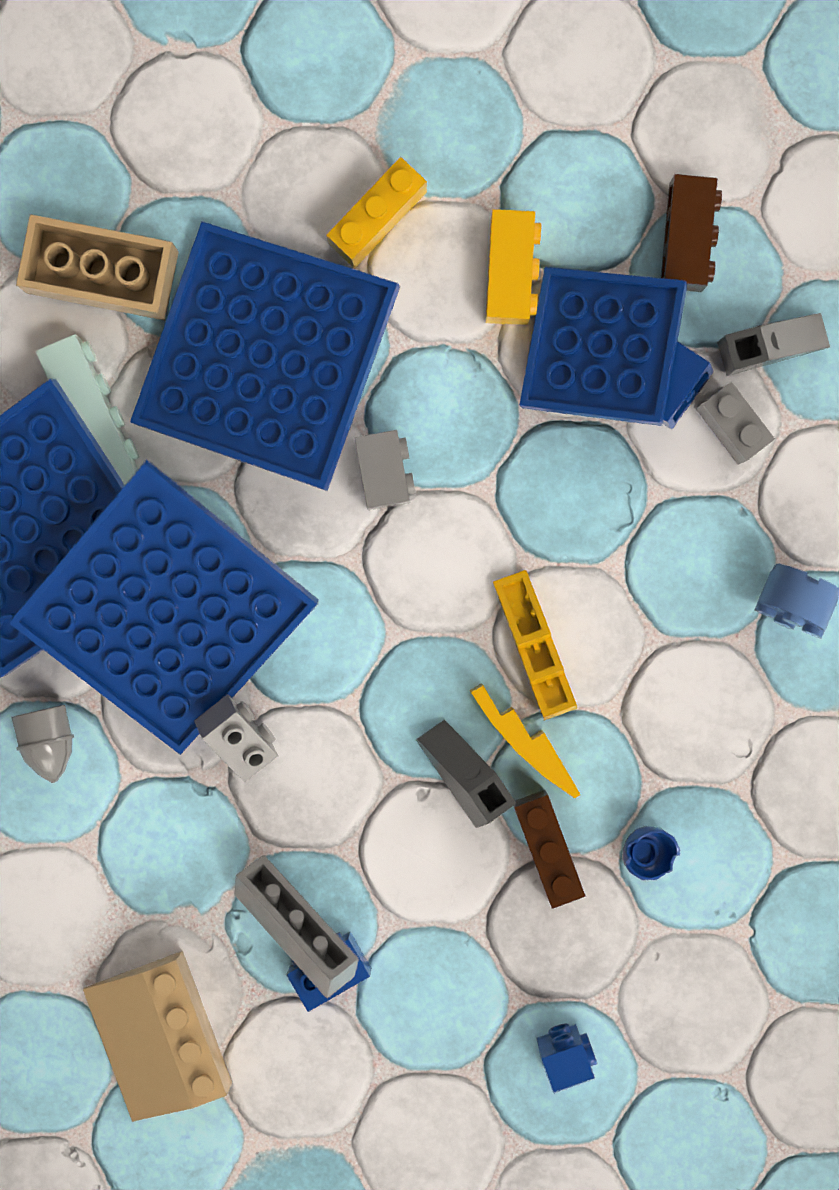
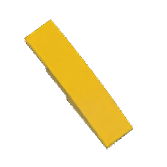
(535, 645)
(534, 749)

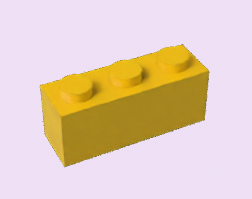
(377, 212)
(512, 267)

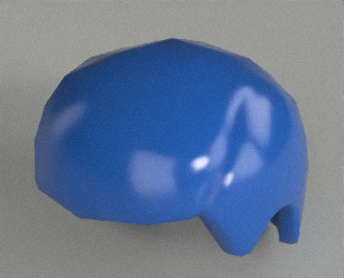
(650, 853)

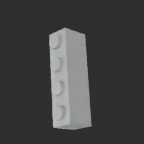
(295, 926)

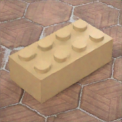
(97, 267)

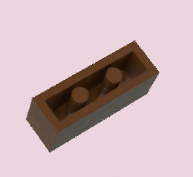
(691, 230)
(549, 849)

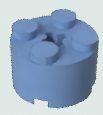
(798, 600)

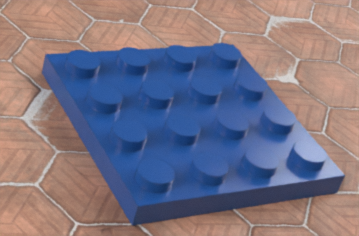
(603, 345)

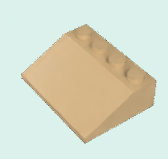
(158, 1038)

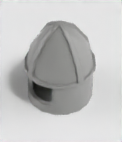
(45, 741)

